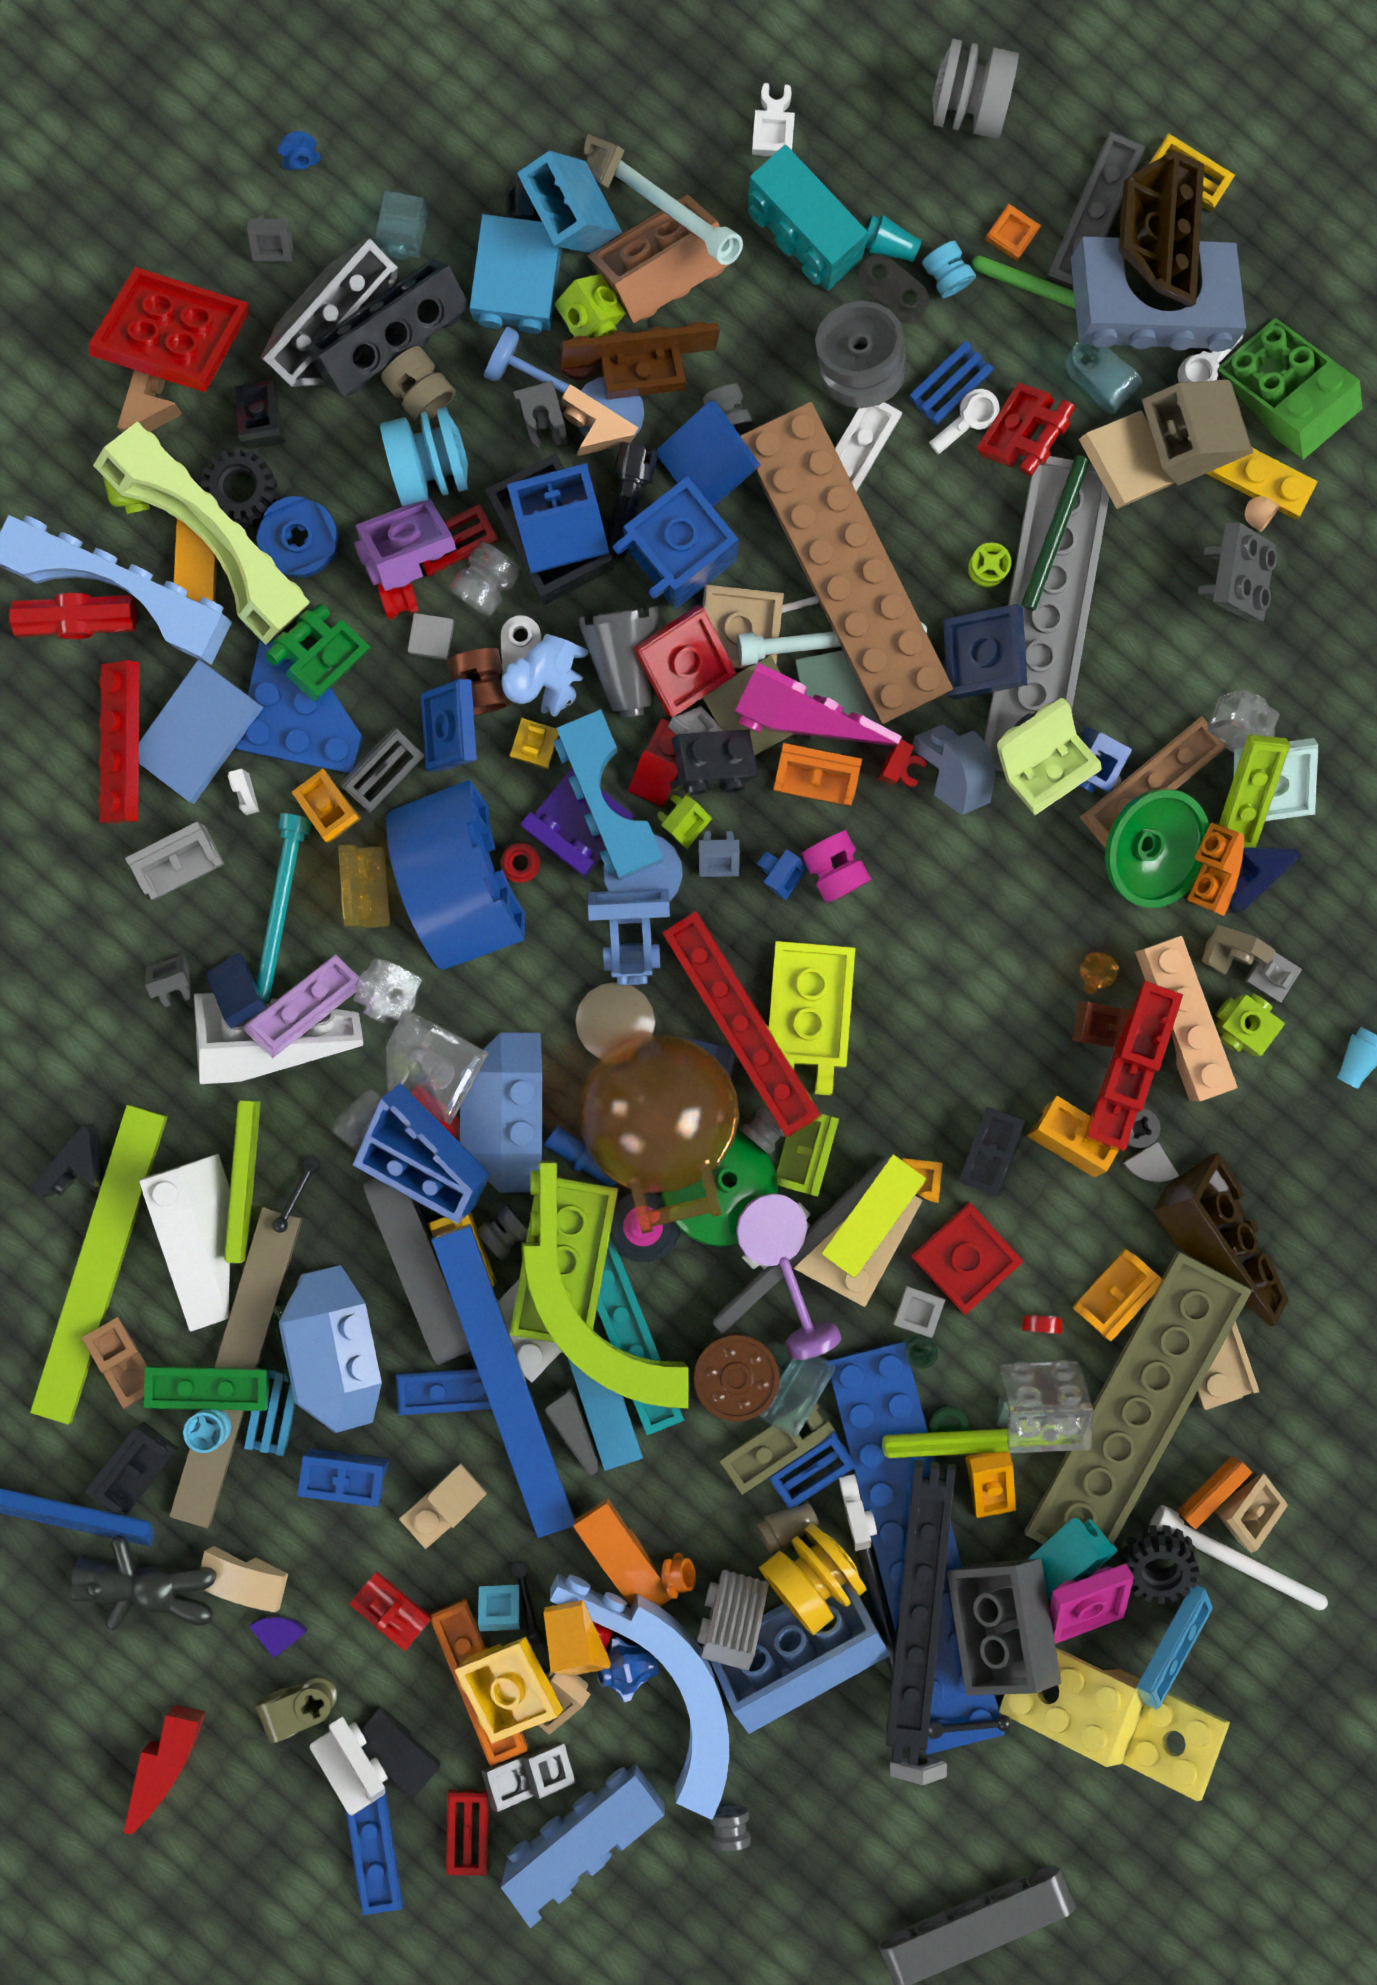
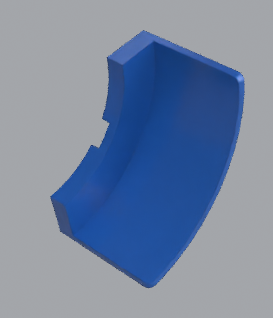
(448, 878)

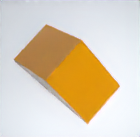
(573, 1640)

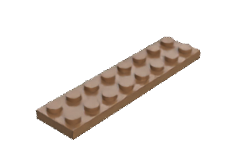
(846, 564)

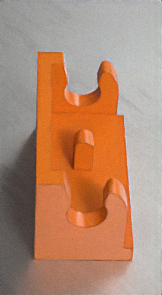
(817, 774)

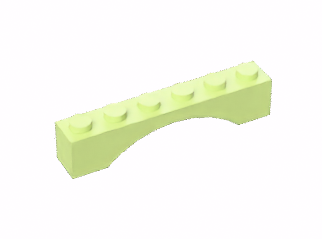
(146, 472)

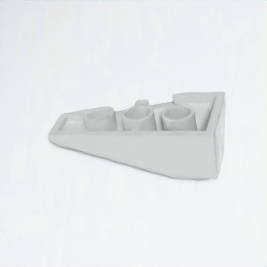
(191, 1224)

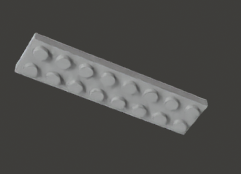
(1059, 624)

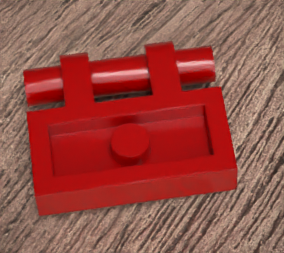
(1017, 423)

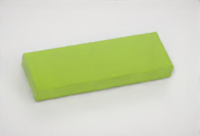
(1254, 786)

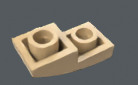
(245, 1583)

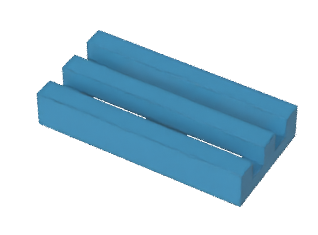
(265, 1445)

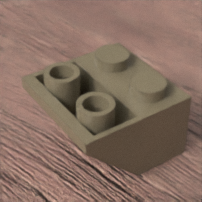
(1196, 428)

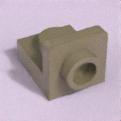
(1231, 944)

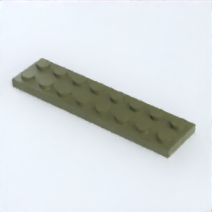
(1143, 1399)

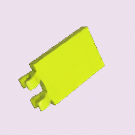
(812, 1006)

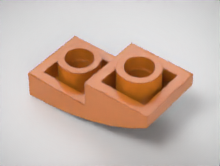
(1221, 859)

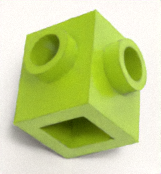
(590, 307)
(1260, 1029)

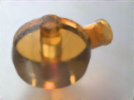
(1098, 971)

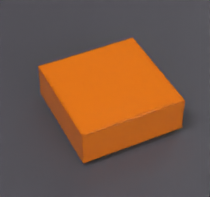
(1012, 232)

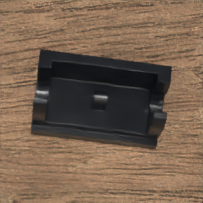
(993, 1151)
(131, 1469)

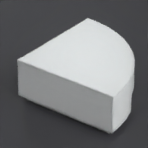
(241, 783)

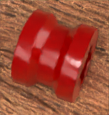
(398, 600)

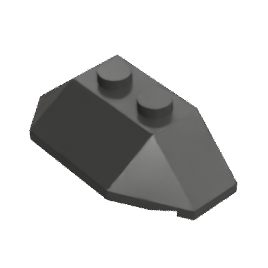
(330, 299)

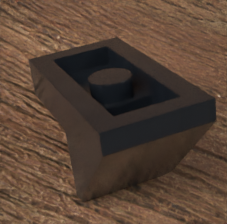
(259, 415)
(78, 1155)

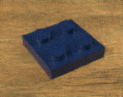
(985, 651)

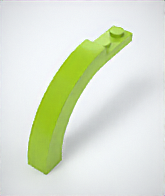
(617, 1370)

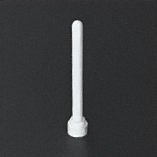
(1233, 1558)

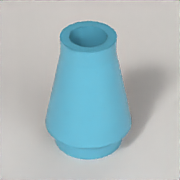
(1359, 1058)

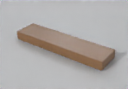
(1165, 769)

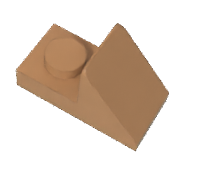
(143, 405)

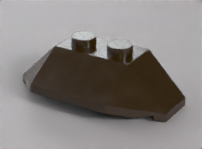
(1164, 225)

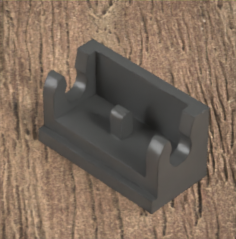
(541, 409)

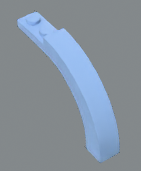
(658, 1632)

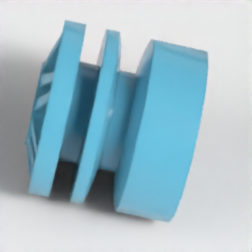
(424, 456)

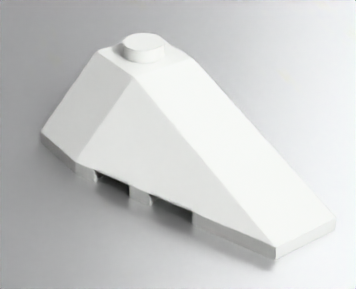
(234, 1056)

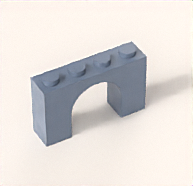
(1114, 316)

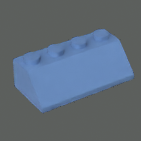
(799, 1666)

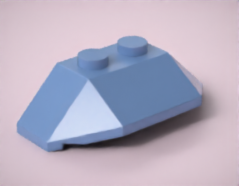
(505, 1111)
(331, 1350)

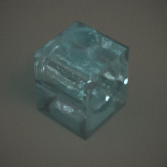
(401, 225)

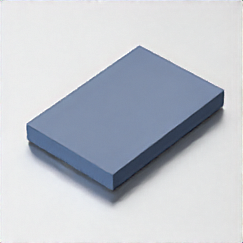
(197, 731)

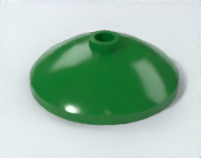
(1165, 863)
(751, 1177)

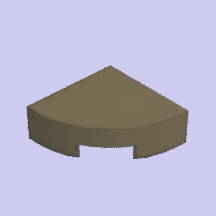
(602, 158)

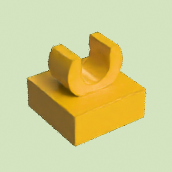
(534, 743)

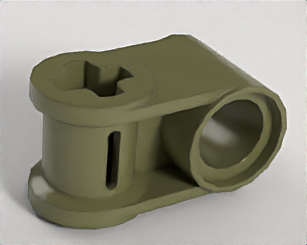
(291, 1711)

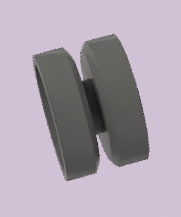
(861, 354)

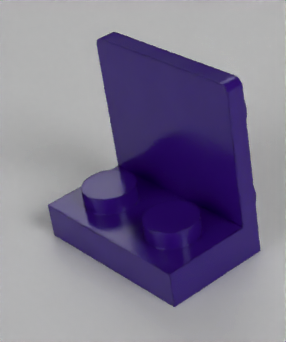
(563, 828)

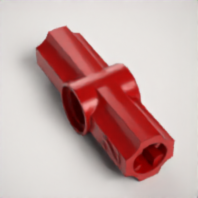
(73, 616)

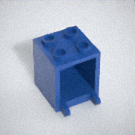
(679, 543)

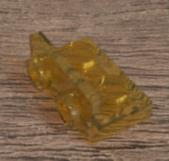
(364, 887)

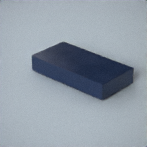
(235, 990)

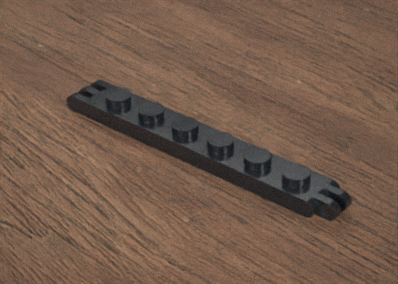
(919, 1611)

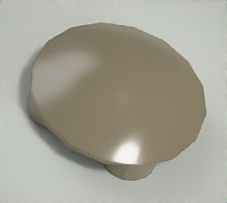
(613, 1017)

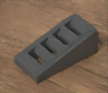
(570, 1423)

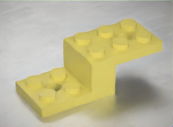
(1109, 1723)

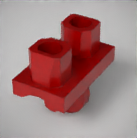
(390, 1610)

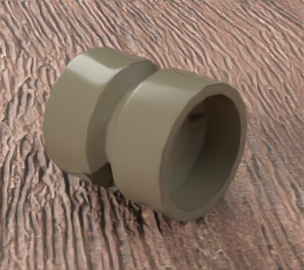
(413, 379)

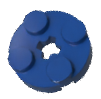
(308, 516)

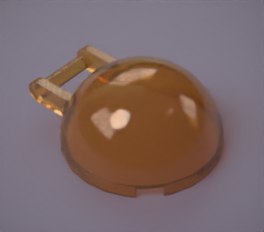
(660, 1120)

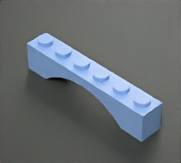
(41, 557)

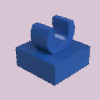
(783, 872)

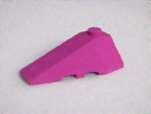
(782, 706)

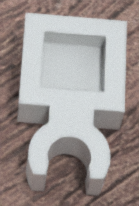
(774, 126)
(860, 1522)

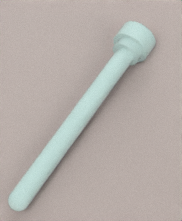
(721, 242)
(754, 648)

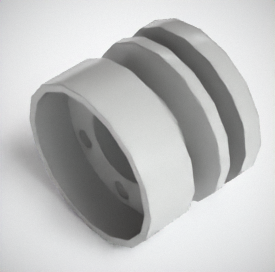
(975, 88)

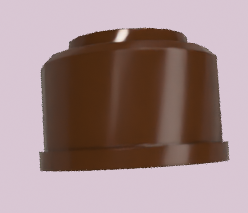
(736, 1377)

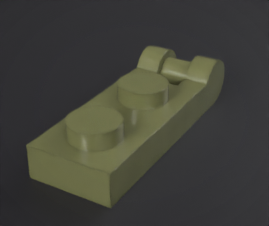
(771, 1451)

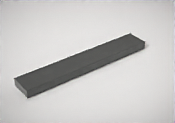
(815, 1234)

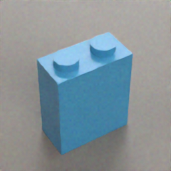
(569, 202)
(515, 275)

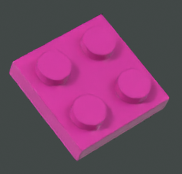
(1090, 1602)

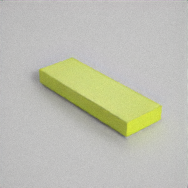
(874, 1216)

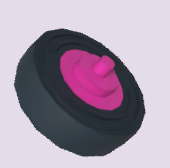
(628, 1237)

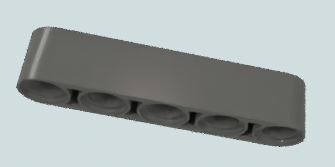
(418, 1269)
(977, 1926)

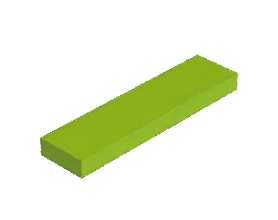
(242, 1181)

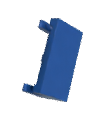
(342, 1477)

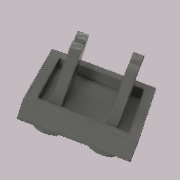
(1243, 572)

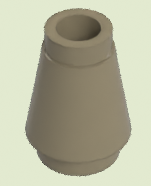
(782, 1526)

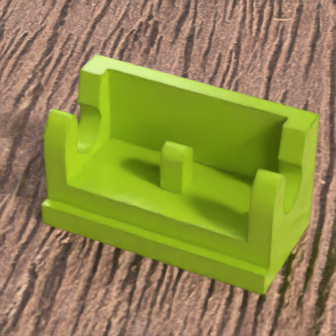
(806, 1156)

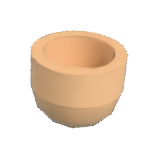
(1260, 512)

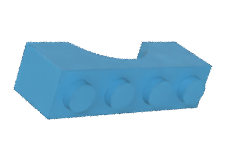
(627, 842)

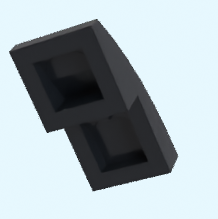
(398, 1752)

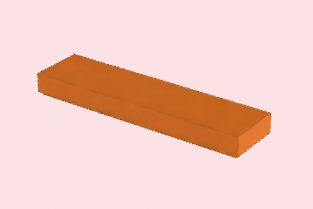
(459, 1639)

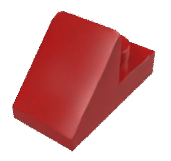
(656, 767)

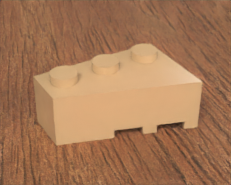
(859, 1288)

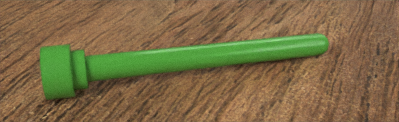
(1023, 280)

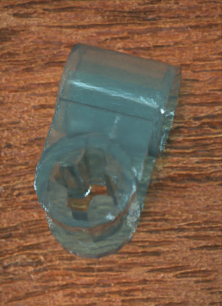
(1104, 378)

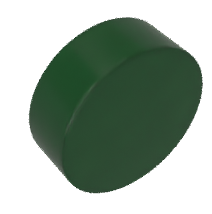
(947, 1419)

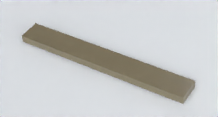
(243, 1348)

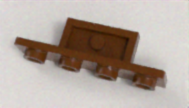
(640, 360)

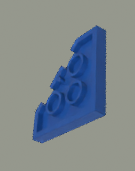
(294, 725)

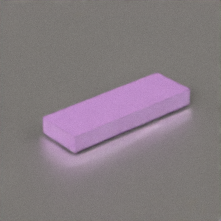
(303, 1006)

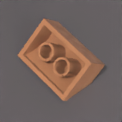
(656, 262)

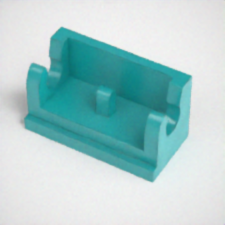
(1073, 1553)

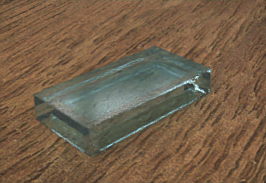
(798, 1393)

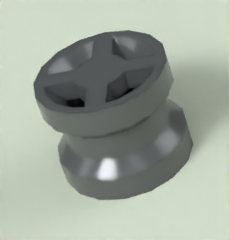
(763, 1130)
(1147, 1136)
(730, 1828)

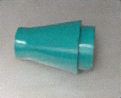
(890, 239)

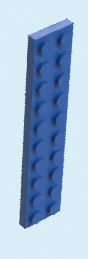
(880, 1399)

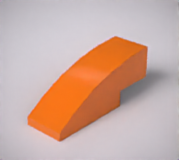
(620, 1554)

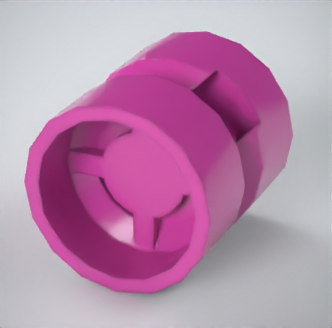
(841, 880)

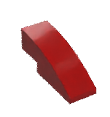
(163, 1763)

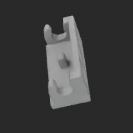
(175, 860)

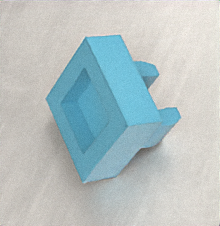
(499, 1608)

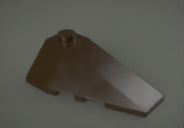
(1210, 1226)

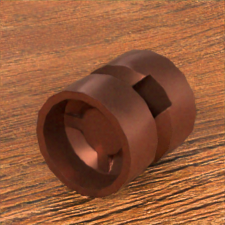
(487, 692)

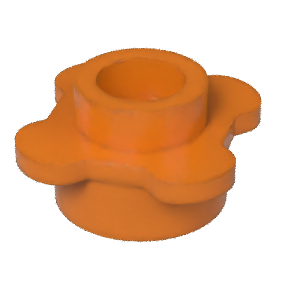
(678, 1575)

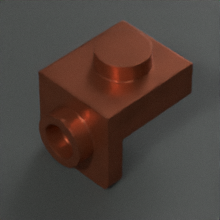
(1099, 1024)

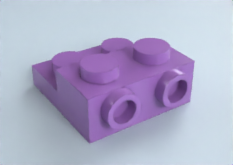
(399, 541)

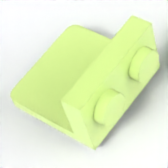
(1046, 757)

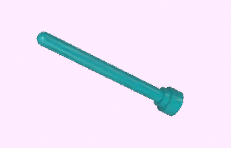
(293, 832)

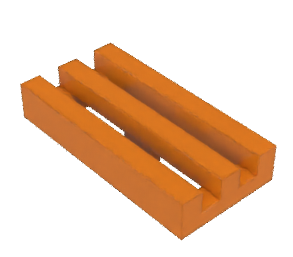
(1214, 1492)

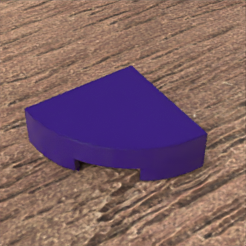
(277, 1632)

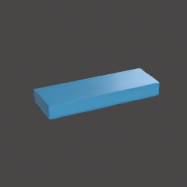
(608, 1421)
(1174, 1647)

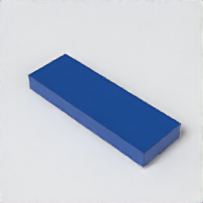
(440, 1391)
(375, 1858)

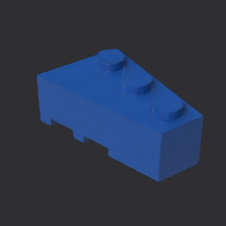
(420, 1157)

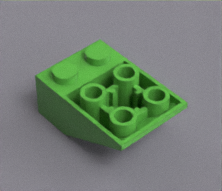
(1292, 387)

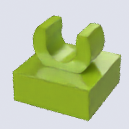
(685, 820)

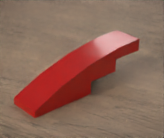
(1133, 1066)

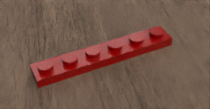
(742, 1024)

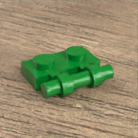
(326, 660)

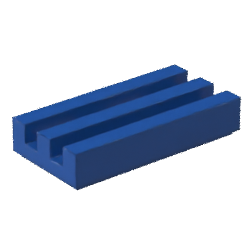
(974, 360)
(839, 1451)

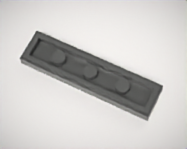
(1098, 202)

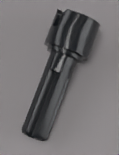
(633, 470)

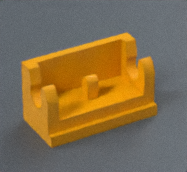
(1063, 1132)
(1118, 1294)

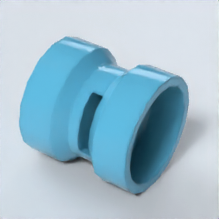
(949, 269)
(200, 1434)

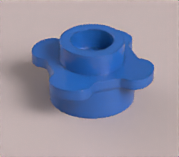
(298, 151)

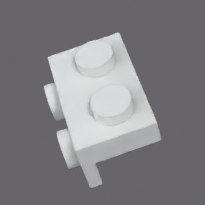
(347, 1767)

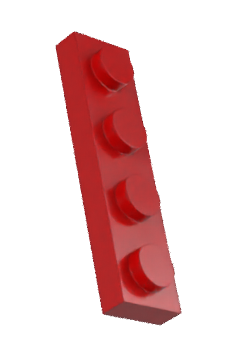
(119, 742)

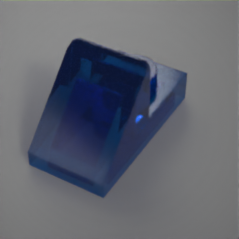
(1265, 867)

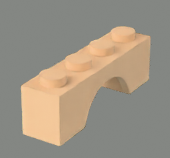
(1195, 1037)

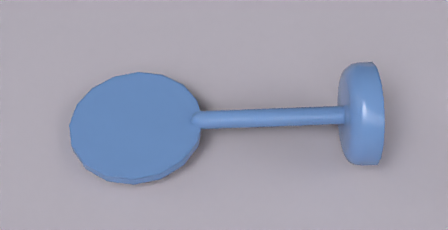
(628, 407)

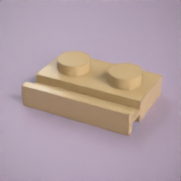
(1229, 1374)

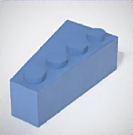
(580, 1841)

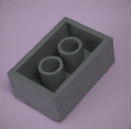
(1004, 1627)

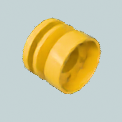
(813, 1578)

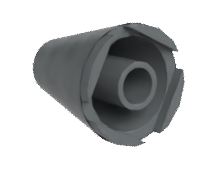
(612, 652)

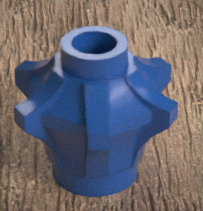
(629, 1668)

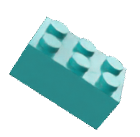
(805, 218)

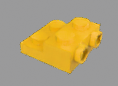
(508, 1689)

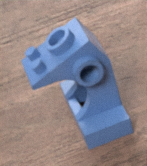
(630, 961)

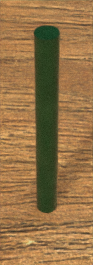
(1055, 533)

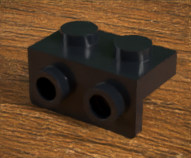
(713, 761)

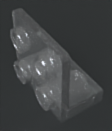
(1047, 1407)

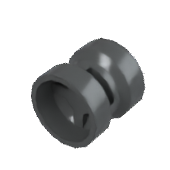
(729, 400)
(497, 1238)

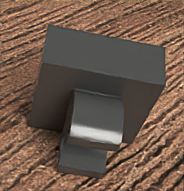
(270, 239)
(167, 977)

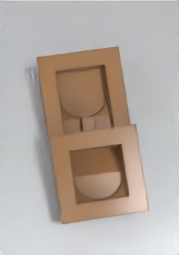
(118, 1361)

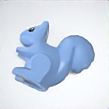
(547, 667)

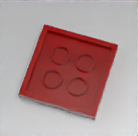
(169, 329)

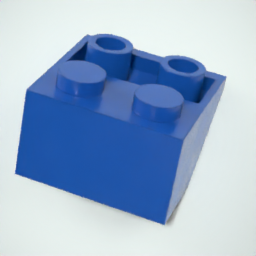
(558, 518)

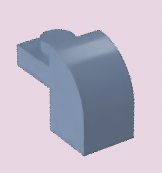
(964, 767)

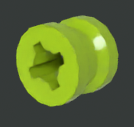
(995, 559)

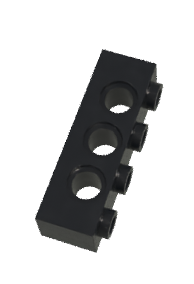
(366, 327)

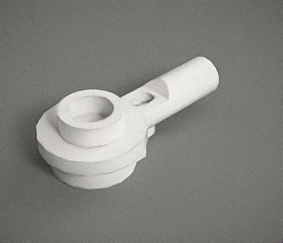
(1202, 366)
(976, 411)

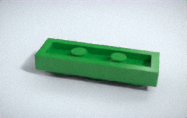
(206, 1388)

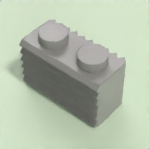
(734, 1619)

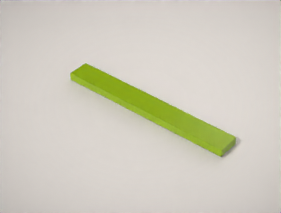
(98, 1263)

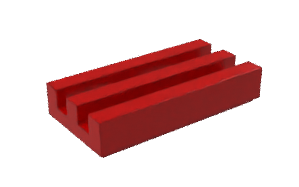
(464, 552)
(468, 1797)

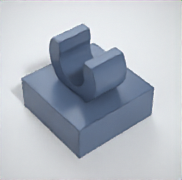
(718, 856)

